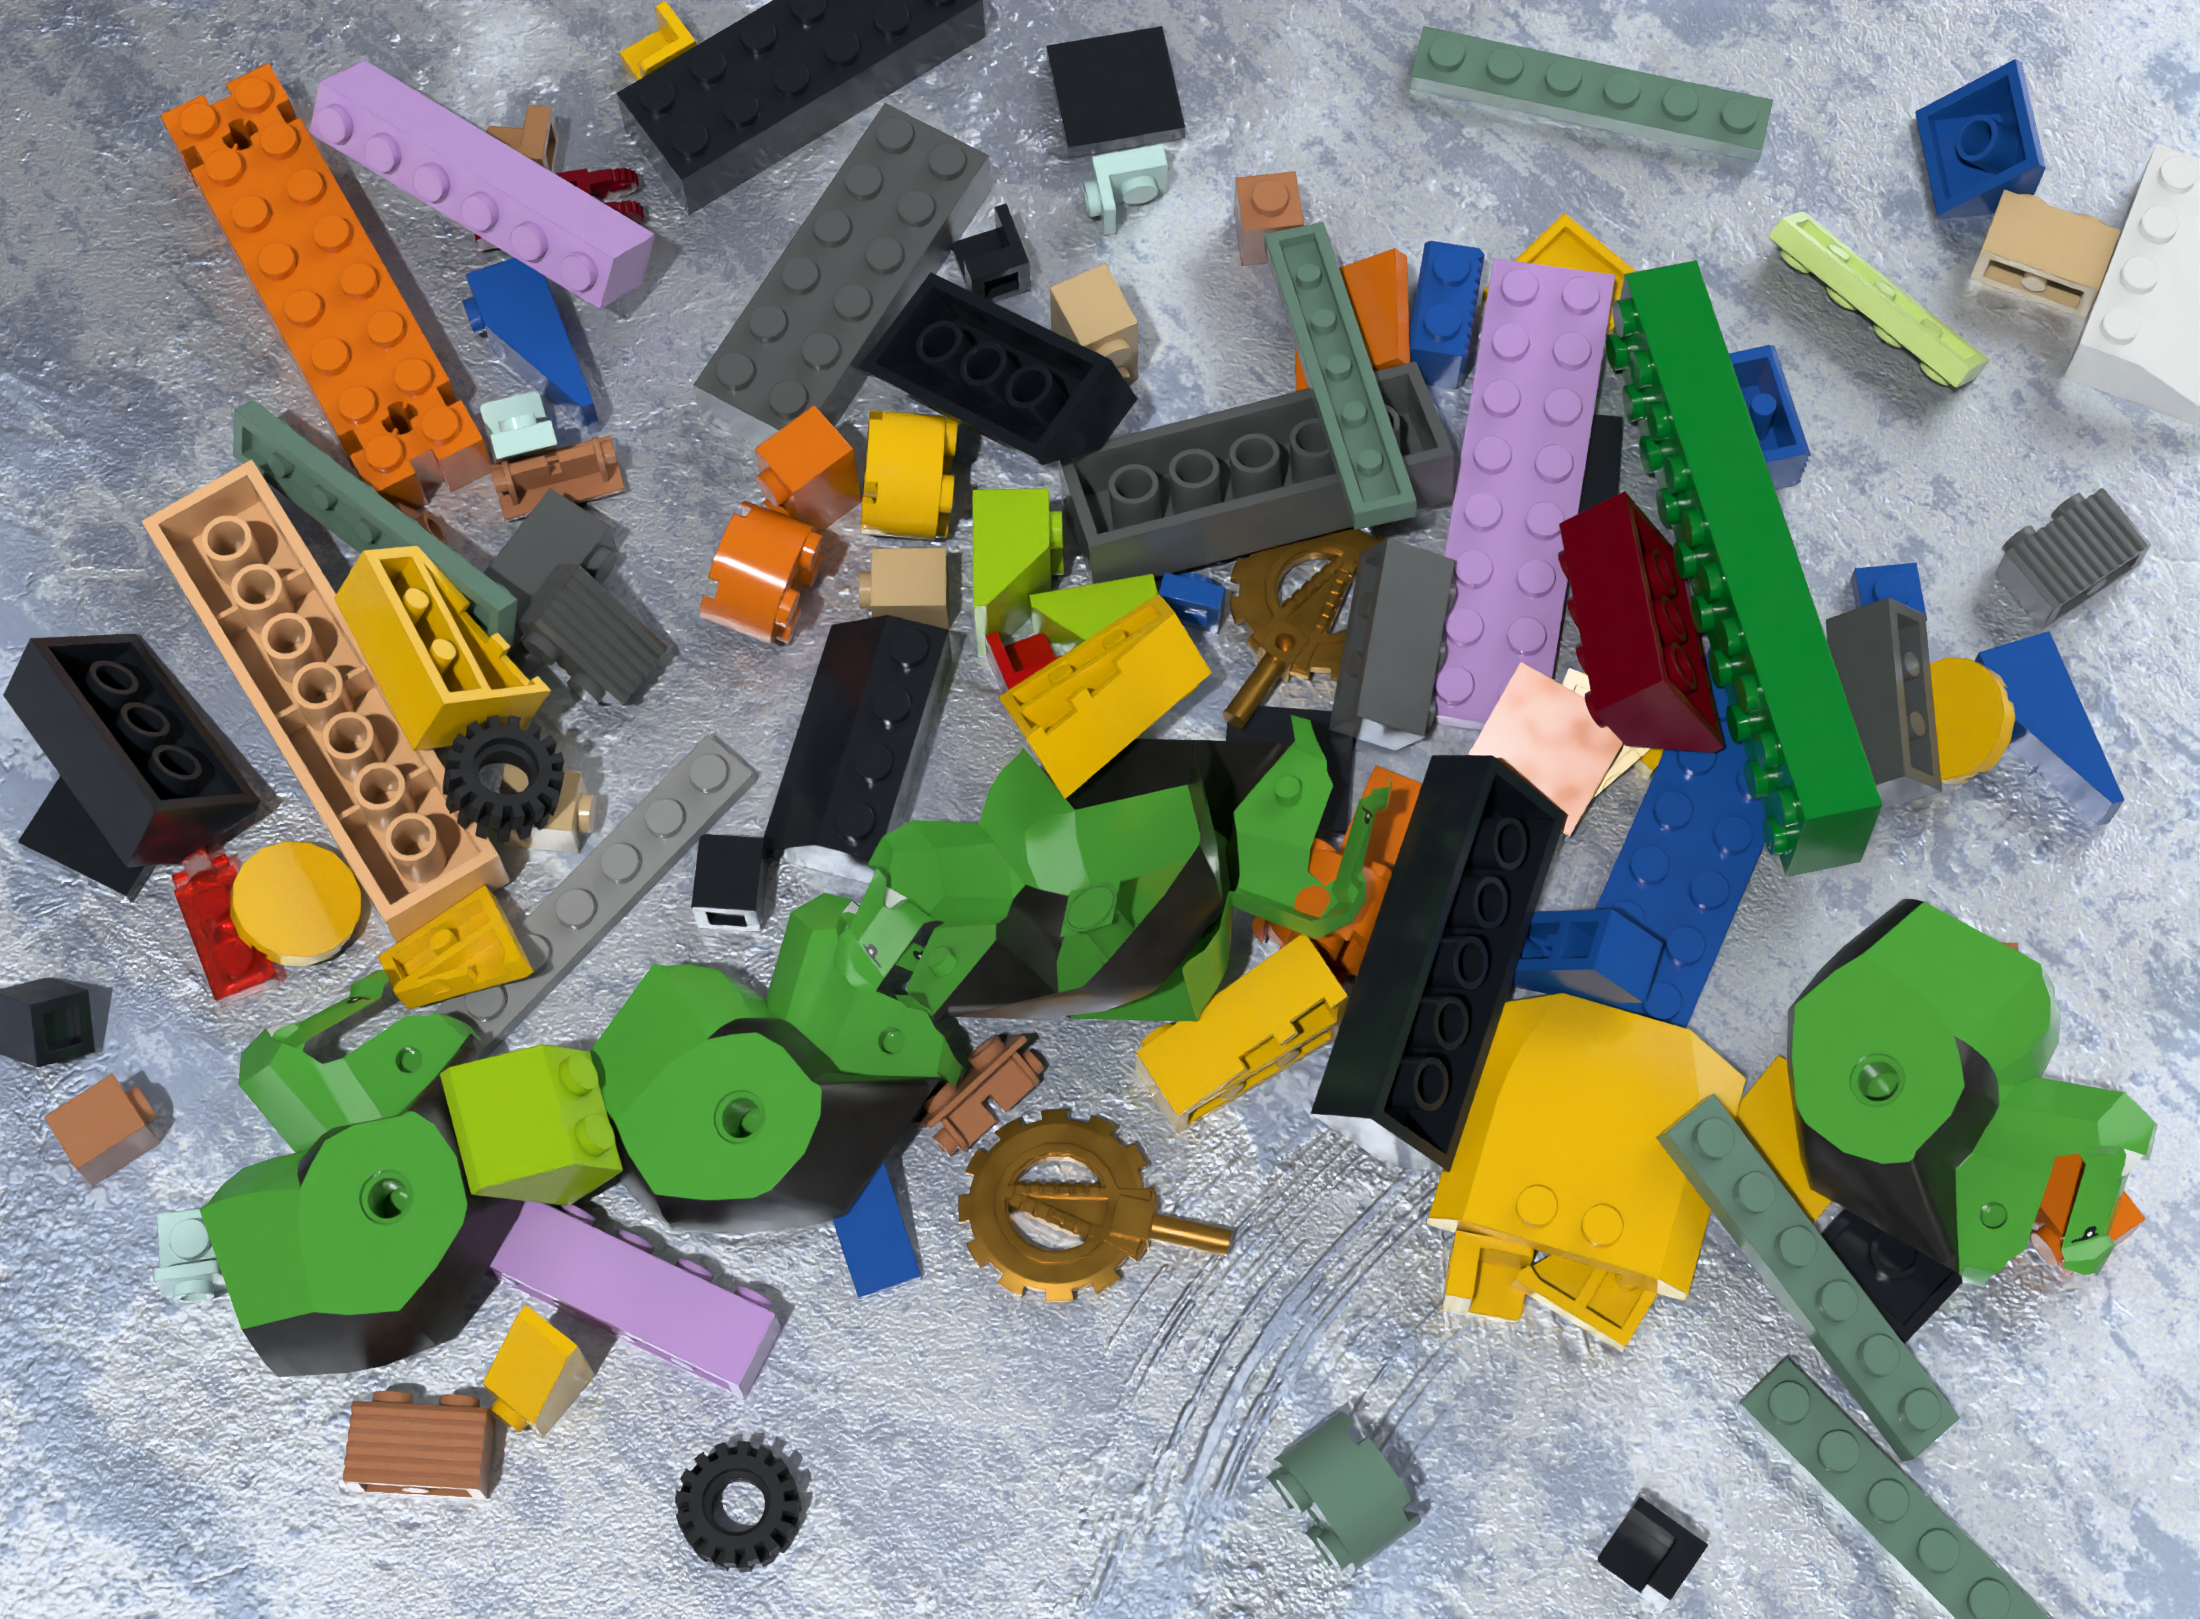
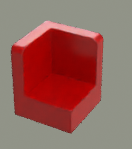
(1017, 660)

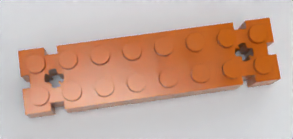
(327, 291)

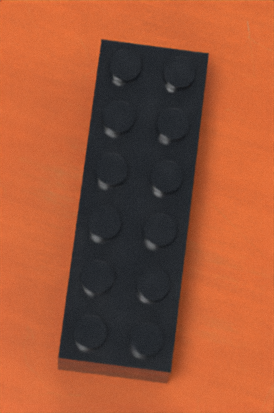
(783, 83)
(1439, 963)

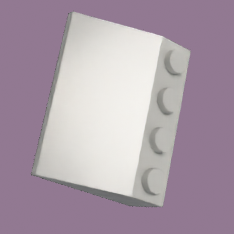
(2146, 315)

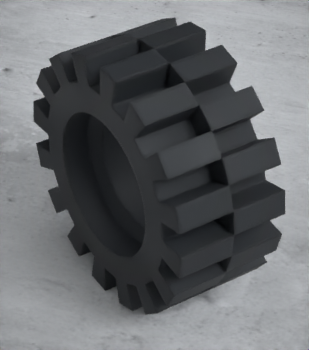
(507, 746)
(729, 1466)

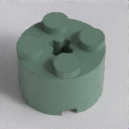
(1343, 1493)

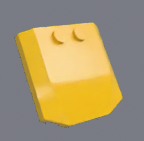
(1568, 1142)

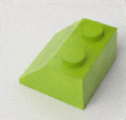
(1013, 557)
(532, 1125)

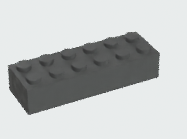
(844, 278)
(1235, 481)

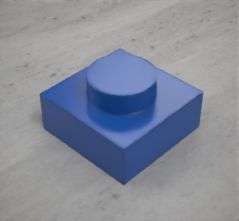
(1895, 581)
(1194, 600)

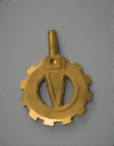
(1295, 635)
(1109, 1217)

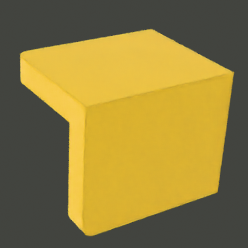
(659, 47)
(1483, 1275)

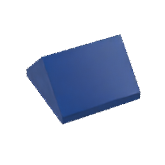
(1981, 143)

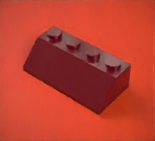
(1637, 631)

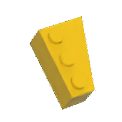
(429, 651)
(1105, 692)
(1243, 1035)

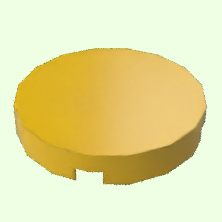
(1970, 718)
(295, 903)

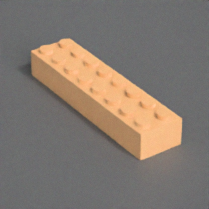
(320, 700)

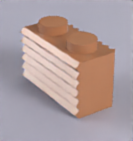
(419, 1447)

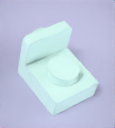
(1127, 177)
(517, 427)
(186, 1258)

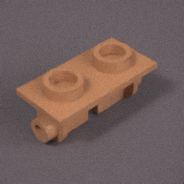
(574, 471)
(994, 1073)

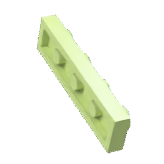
(1862, 287)

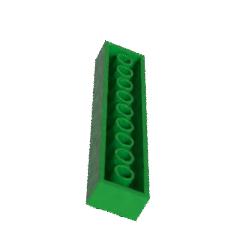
(1742, 572)

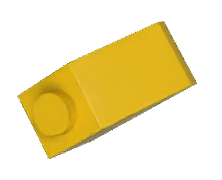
(535, 1375)

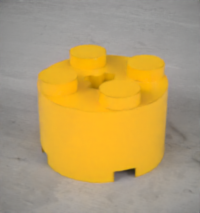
(908, 475)

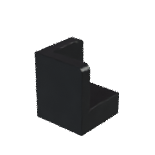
(995, 260)
(730, 882)
(45, 1022)
(1651, 1554)

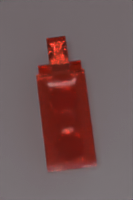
(204, 900)

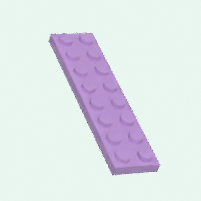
(1519, 480)

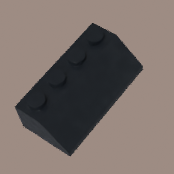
(1000, 374)
(858, 744)
(128, 746)

